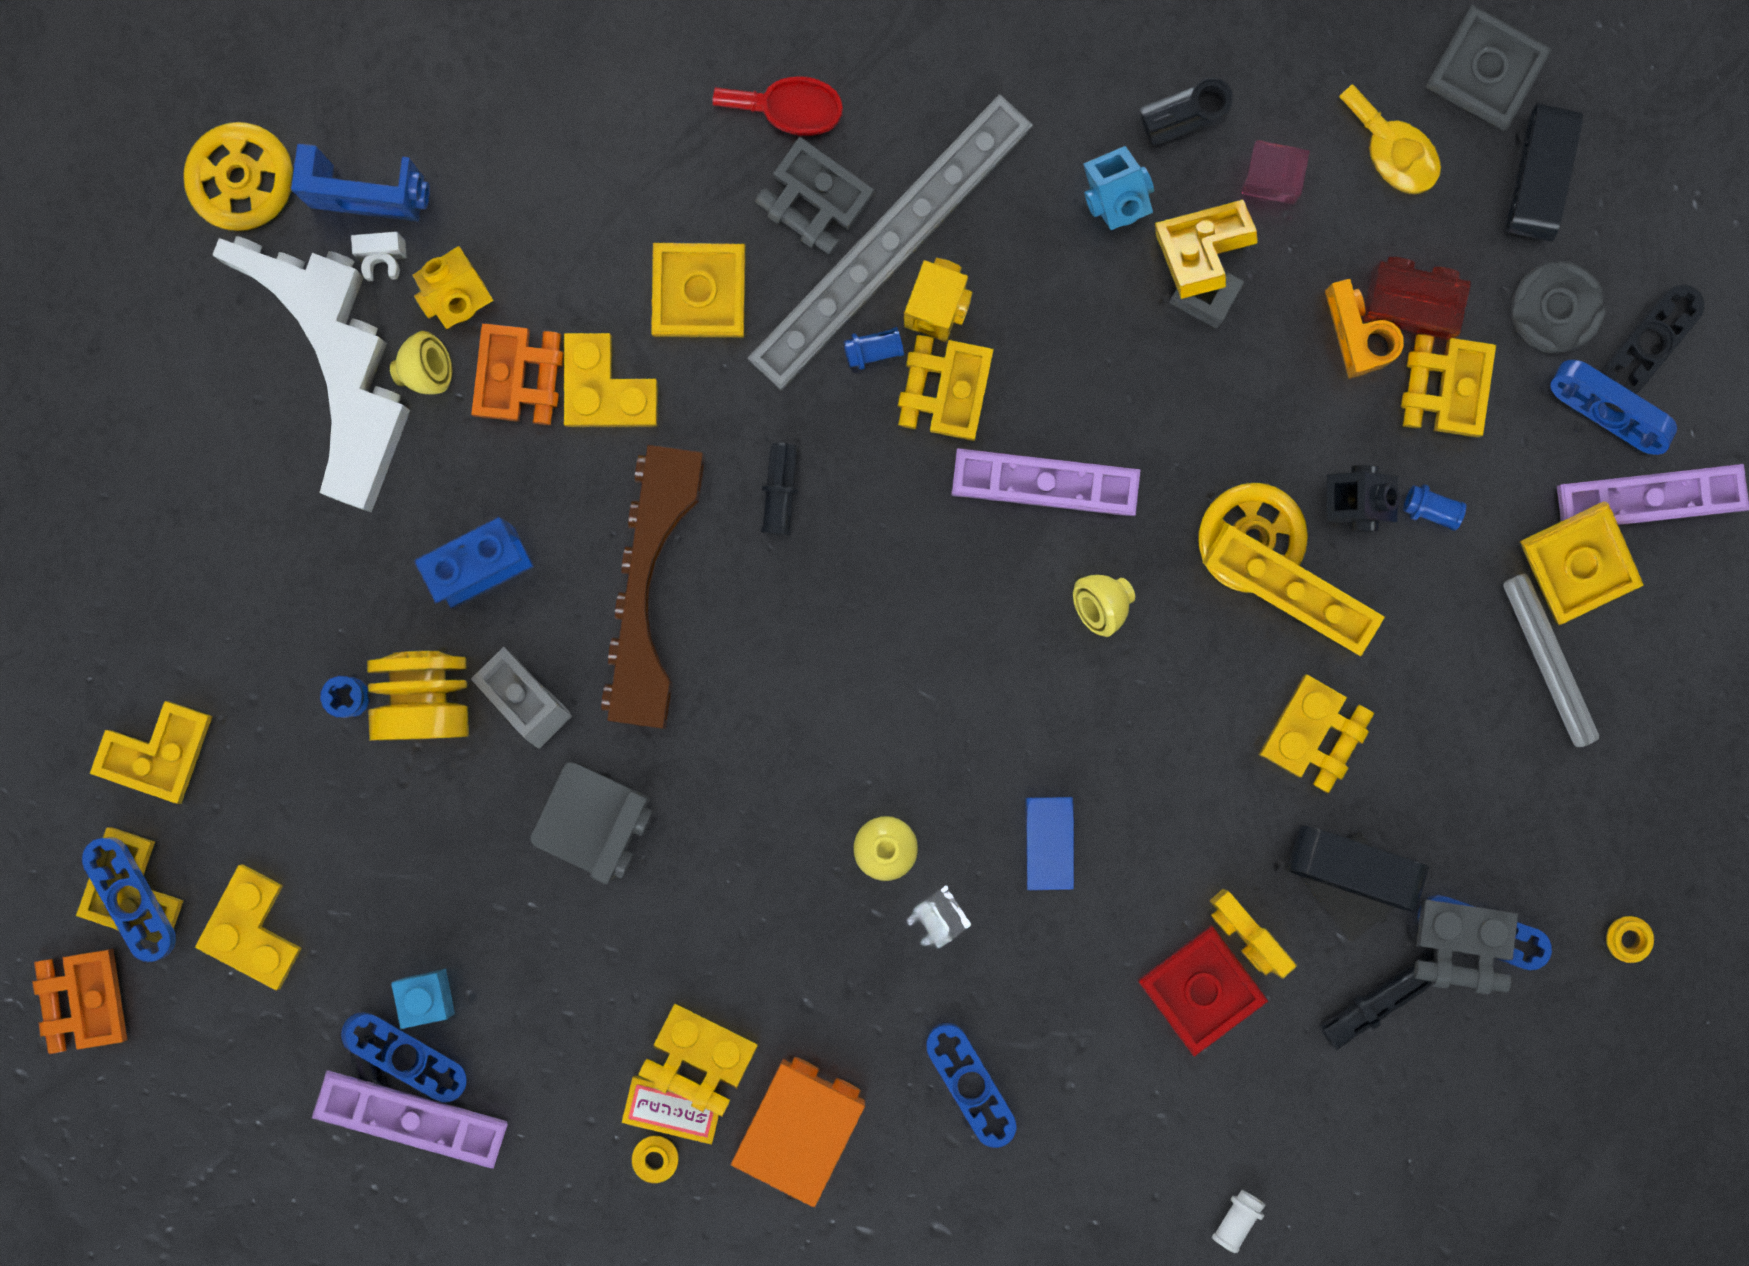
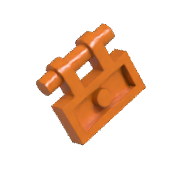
(502, 374)
(93, 1001)

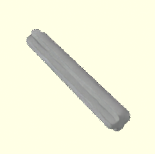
(1551, 660)

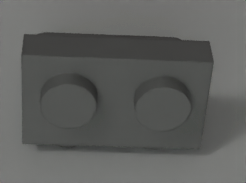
(591, 822)

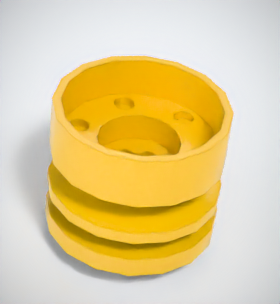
(417, 697)

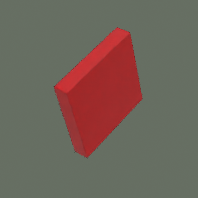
(1202, 990)

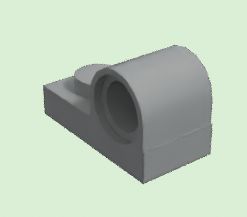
(521, 698)

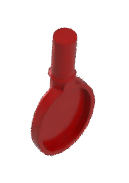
(791, 104)

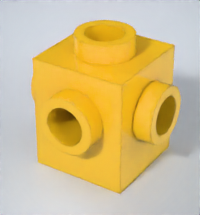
(450, 288)

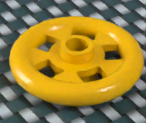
(263, 204)
(1250, 498)

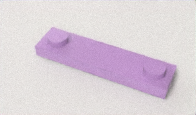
(1046, 482)
(1660, 495)
(409, 1119)

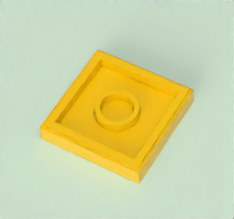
(698, 290)
(1581, 563)

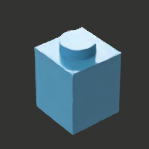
(423, 998)

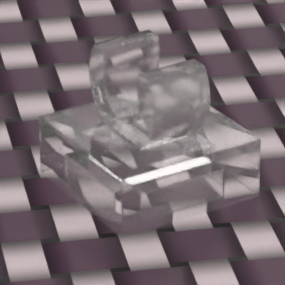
(940, 917)

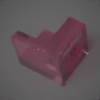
(1276, 172)

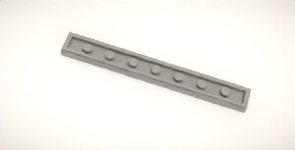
(890, 242)

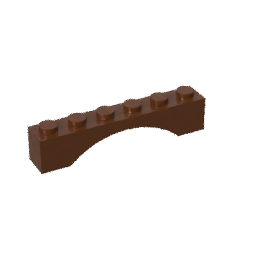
(668, 492)

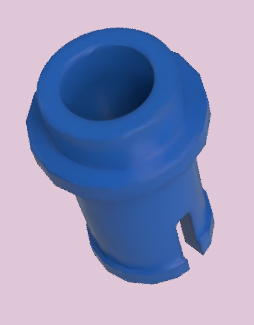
(873, 347)
(1434, 507)

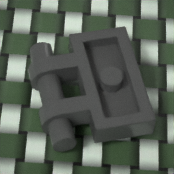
(821, 183)
(1465, 931)

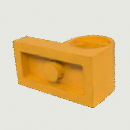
(1346, 311)

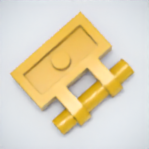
(1463, 385)
(959, 392)
(1304, 726)
(705, 1047)

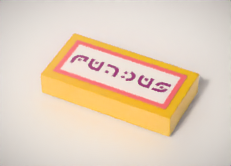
(667, 1113)

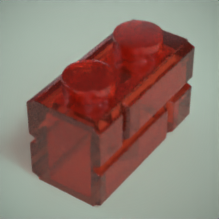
(1417, 298)

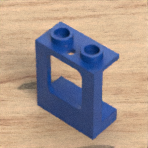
(318, 190)
(487, 560)

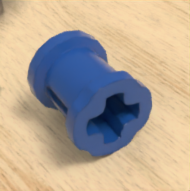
(331, 700)

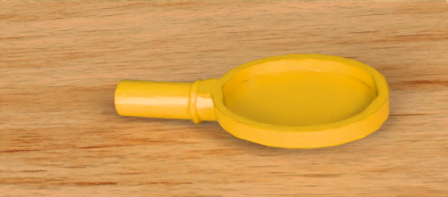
(1396, 148)

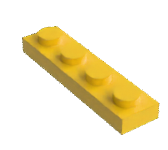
(1293, 589)

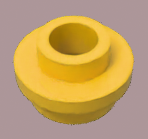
(1643, 943)
(662, 1146)

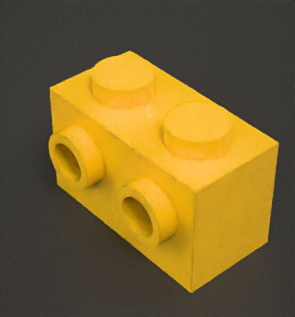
(938, 299)

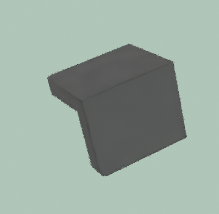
(1212, 305)

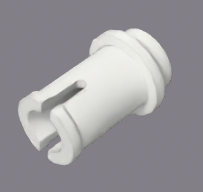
(1239, 1221)

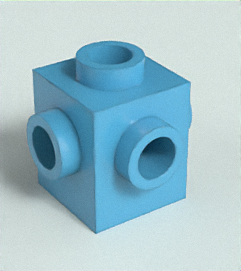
(1118, 188)

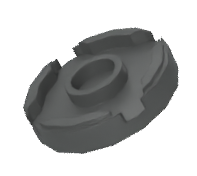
(1557, 307)

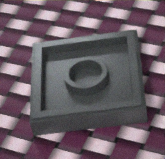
(1488, 67)

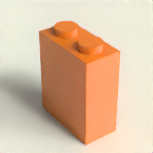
(799, 1131)

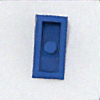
(1049, 843)

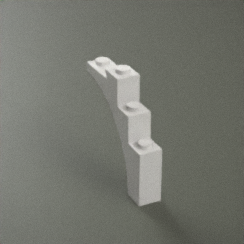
(321, 299)

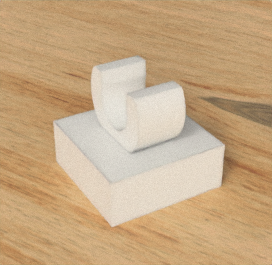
(379, 248)

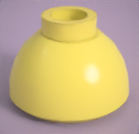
(422, 364)
(1103, 602)
(885, 848)

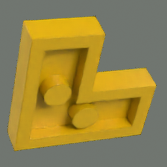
(1195, 239)
(593, 395)
(158, 766)
(128, 898)
(237, 933)
(1261, 947)

